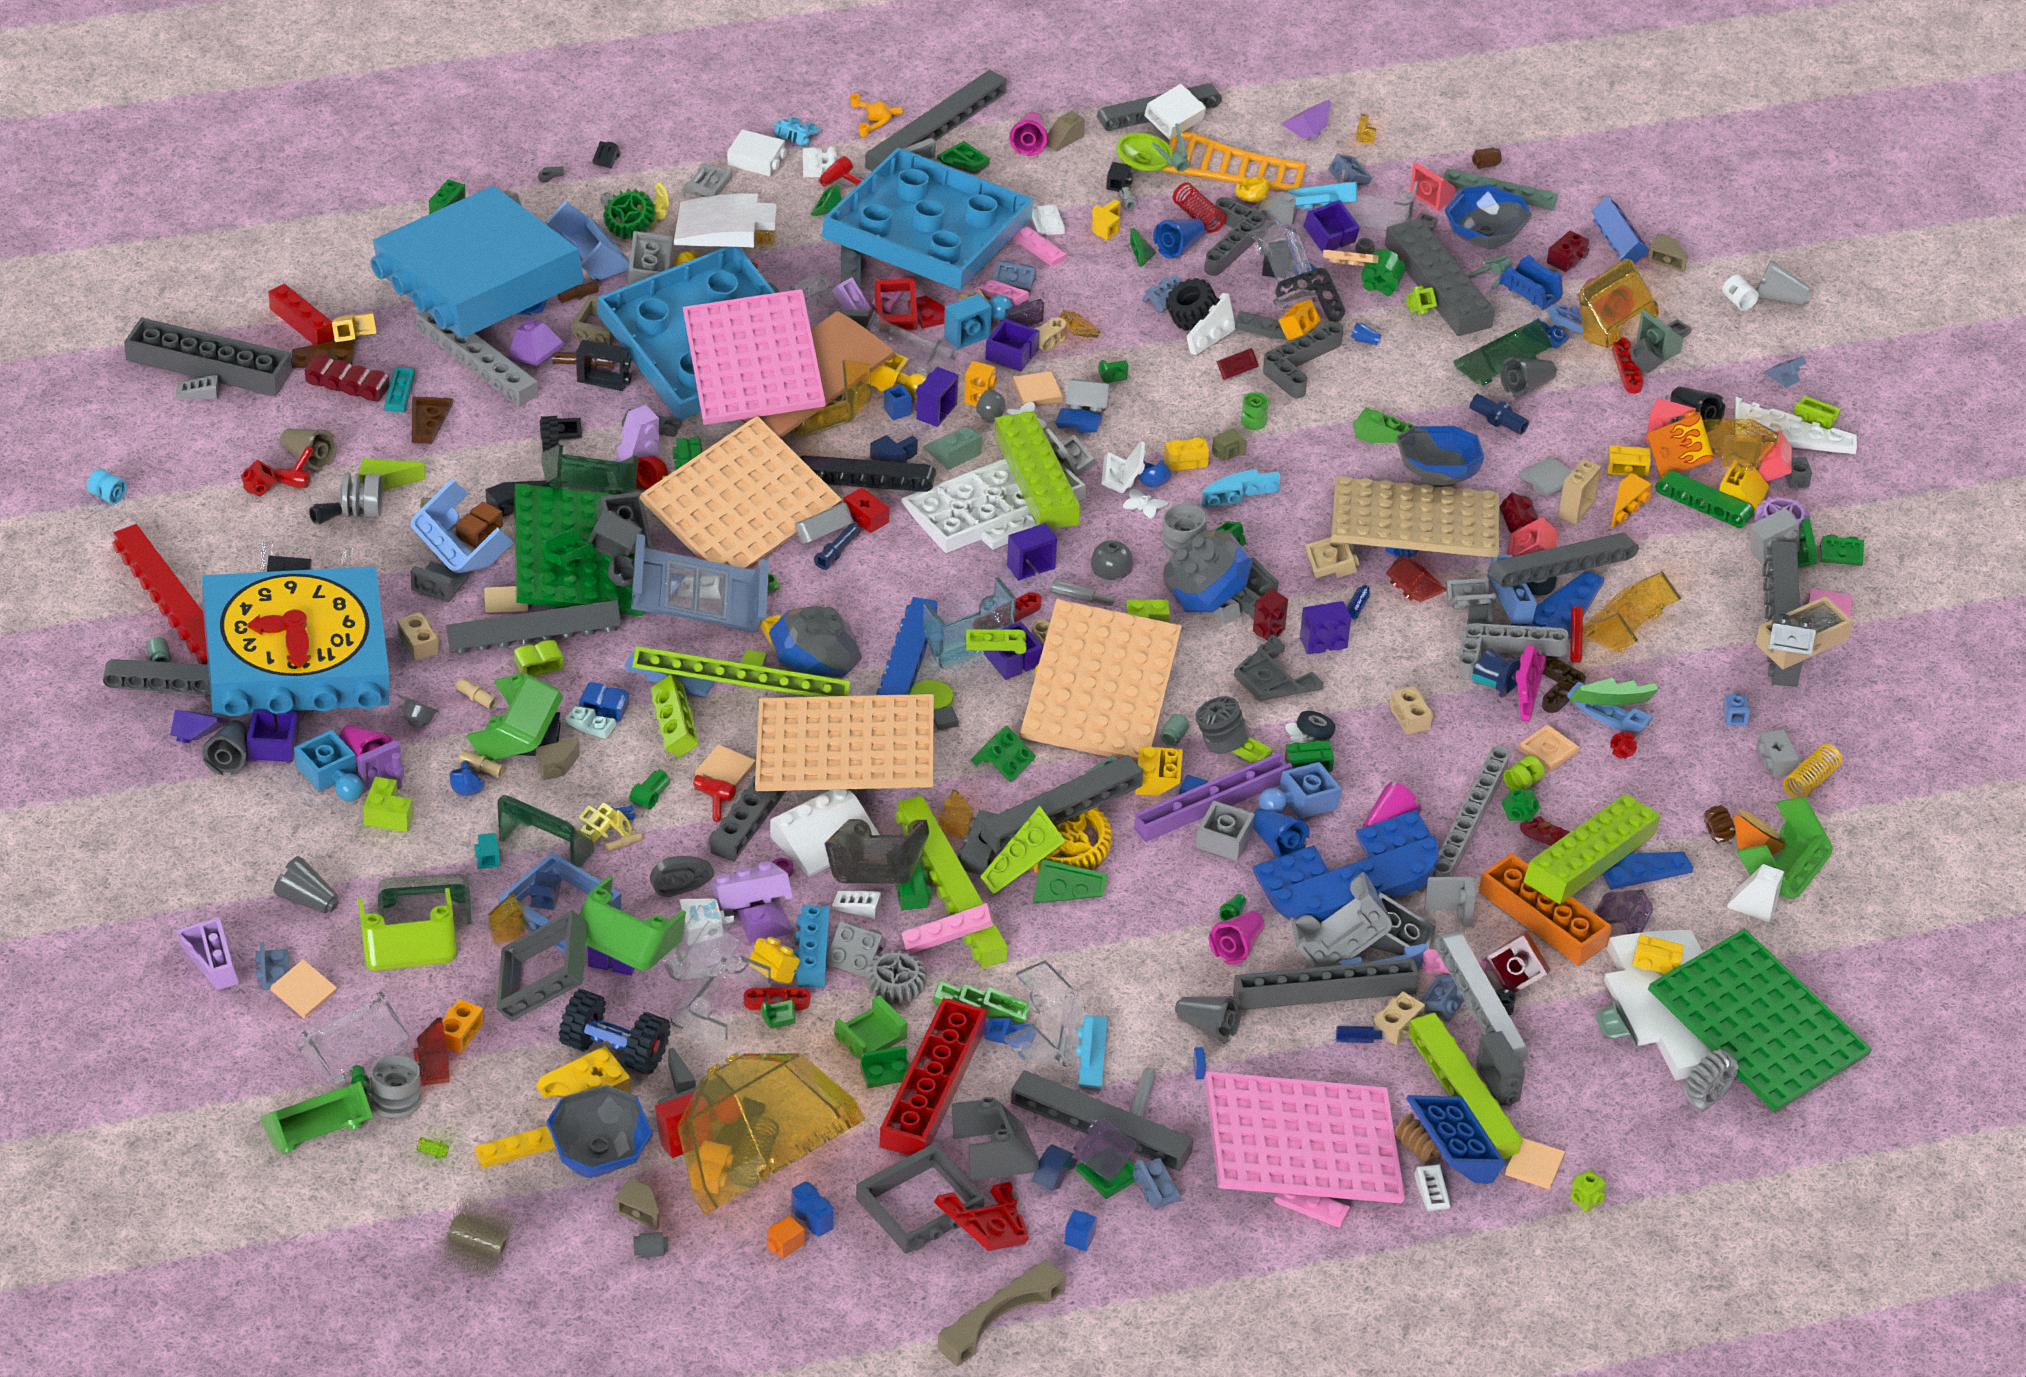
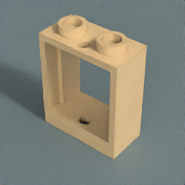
(1579, 491)

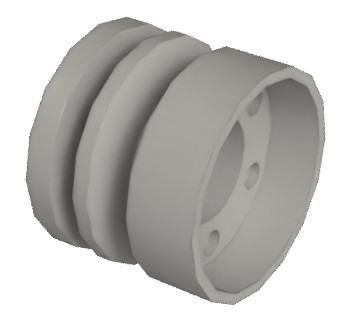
(361, 495)
(1181, 525)
(395, 1086)

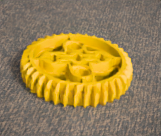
(1077, 847)

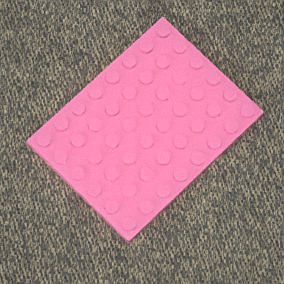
(753, 357)
(1303, 1137)

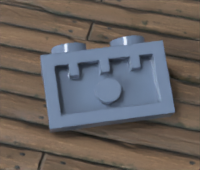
(1353, 168)
(1015, 275)
(1159, 293)
(273, 965)
(1443, 997)
(1156, 1183)

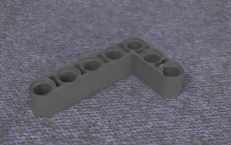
(1237, 241)
(1282, 362)

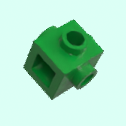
(1520, 805)

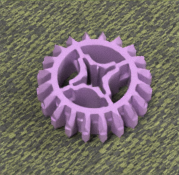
(1774, 505)

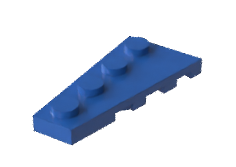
(1646, 867)

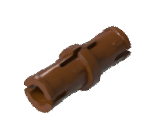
(578, 292)

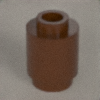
(1486, 157)

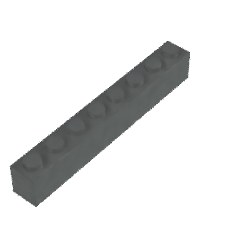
(533, 625)
(1065, 800)
(1326, 984)
(1080, 1110)

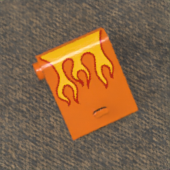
(1680, 444)

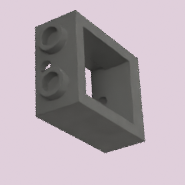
(1500, 1068)

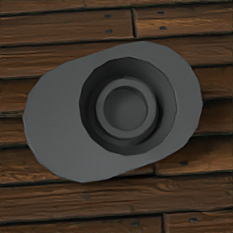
(417, 713)

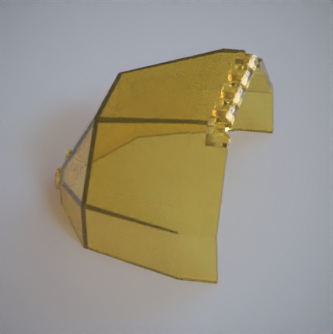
(754, 1118)

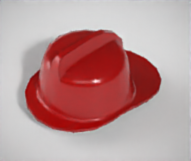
(649, 472)

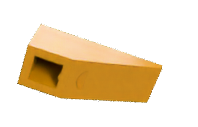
(1631, 494)

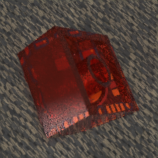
(1414, 580)
(432, 1054)

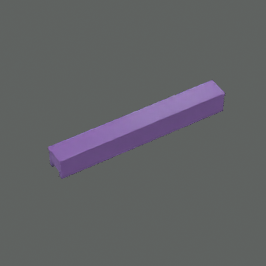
(1195, 803)

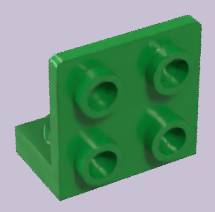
(1006, 753)

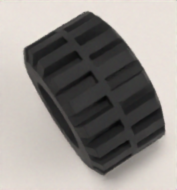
(1190, 302)

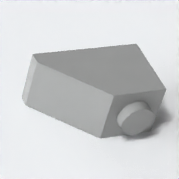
(1280, 207)

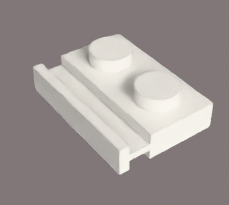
(1047, 220)

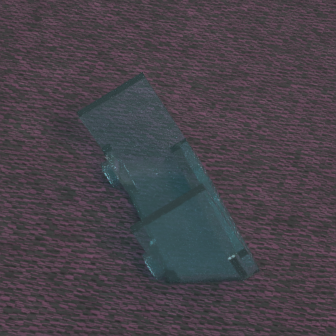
(949, 639)

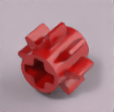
(1623, 745)

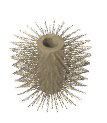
(478, 1237)

